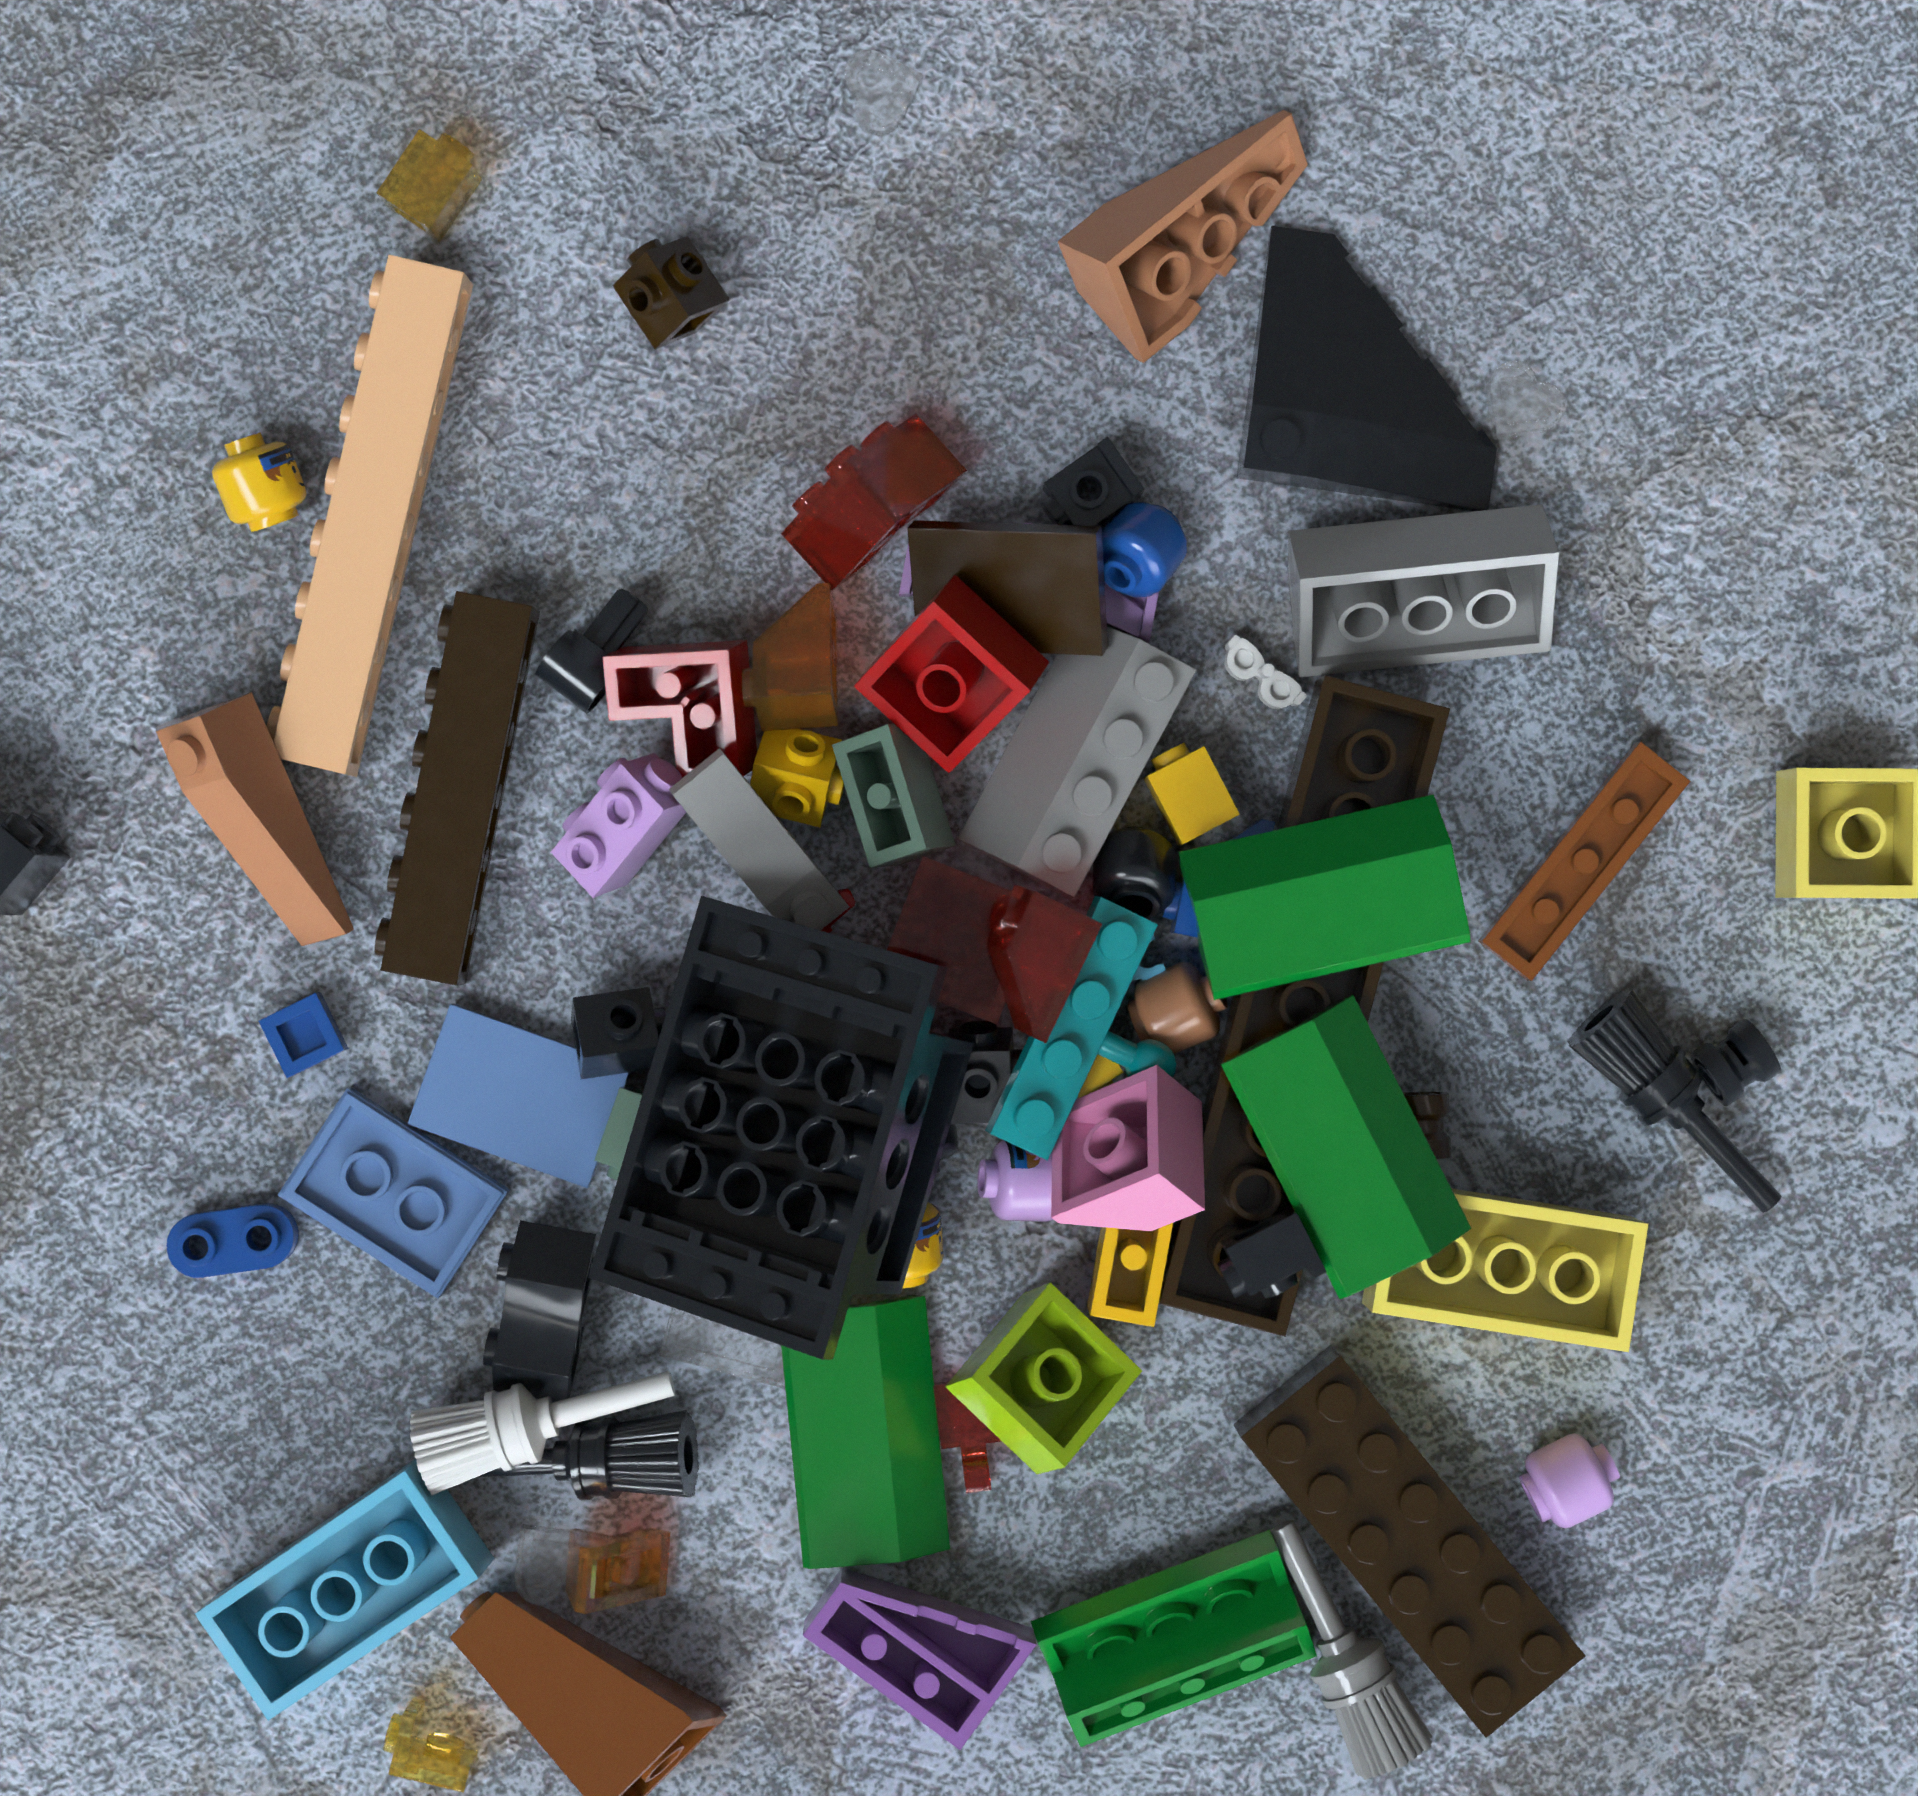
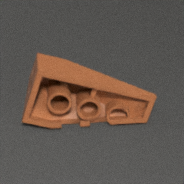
(1163, 242)

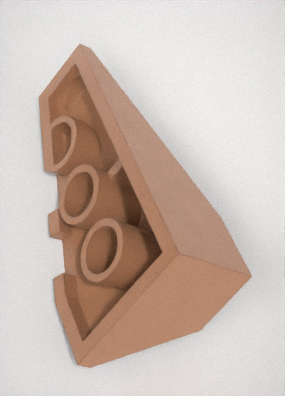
(247, 800)

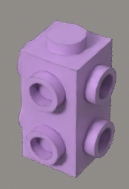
(621, 824)

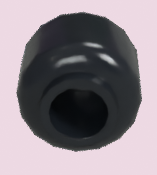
(1136, 871)

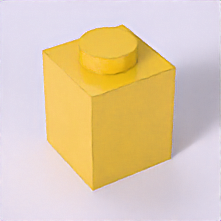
(1189, 793)

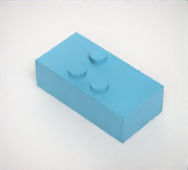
(344, 1589)

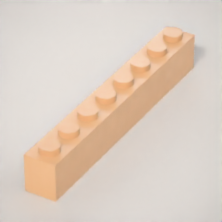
(370, 514)

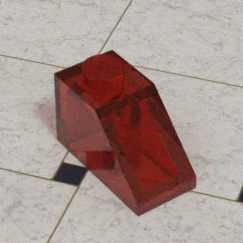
(1038, 956)

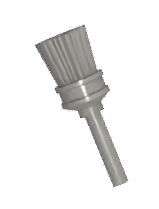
(1355, 1675)

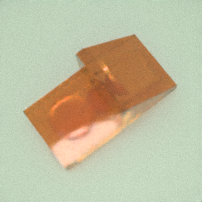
(616, 1568)

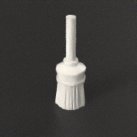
(511, 1427)

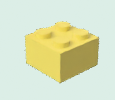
(1847, 833)

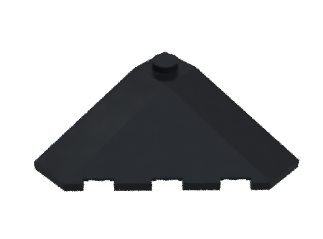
(1344, 393)

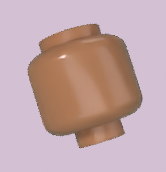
(1176, 1008)

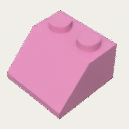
(1130, 1156)

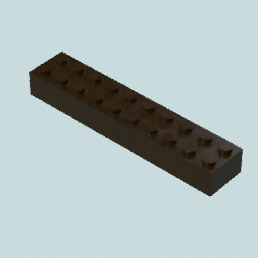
(1352, 756)

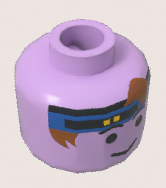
(1016, 1183)

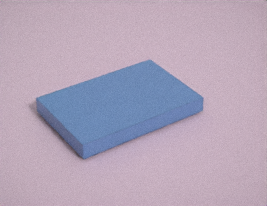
(514, 1096)
(393, 1192)

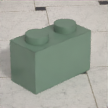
(893, 797)

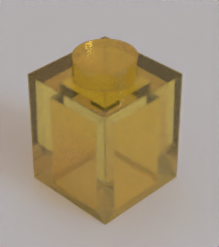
(431, 183)

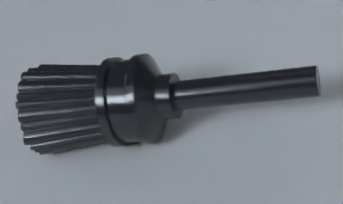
(1661, 1084)
(628, 1456)

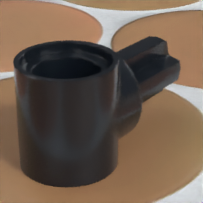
(576, 660)

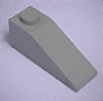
(757, 844)

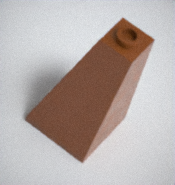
(587, 1704)

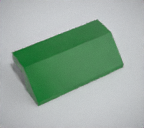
(1325, 896)
(1346, 1147)
(868, 1441)
(1174, 1638)

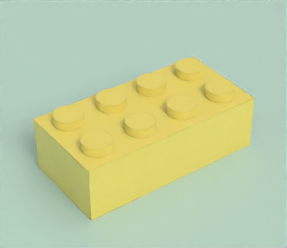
(1527, 1274)

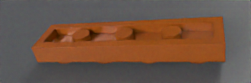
(1584, 861)

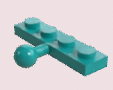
(1053, 1072)

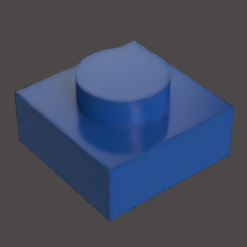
(303, 1034)

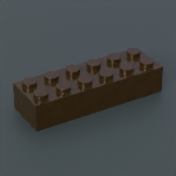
(1408, 1541)

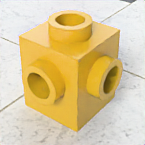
(797, 774)

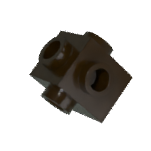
(670, 290)

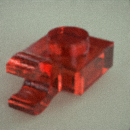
(963, 1429)

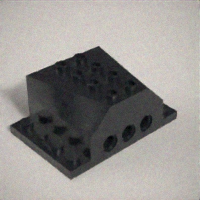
(783, 1130)

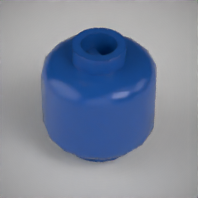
(1142, 549)

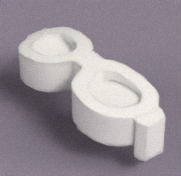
(1274, 687)

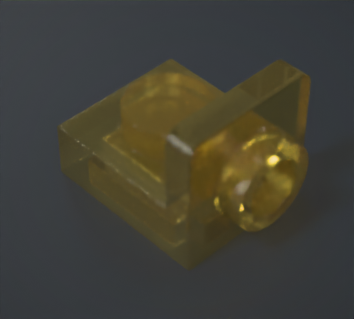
(434, 1760)

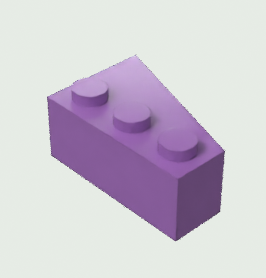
(920, 1650)

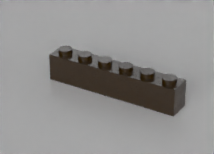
(458, 788)

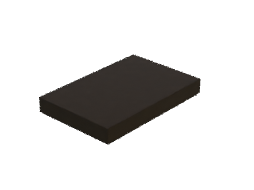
(1032, 575)

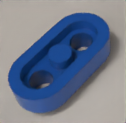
(230, 1240)

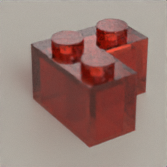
(870, 498)

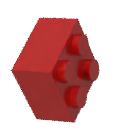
(952, 674)

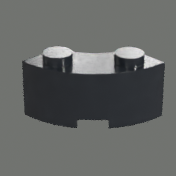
(542, 1310)

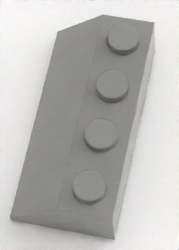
(1422, 590)
(1076, 760)

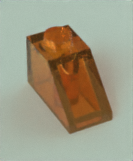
(796, 666)

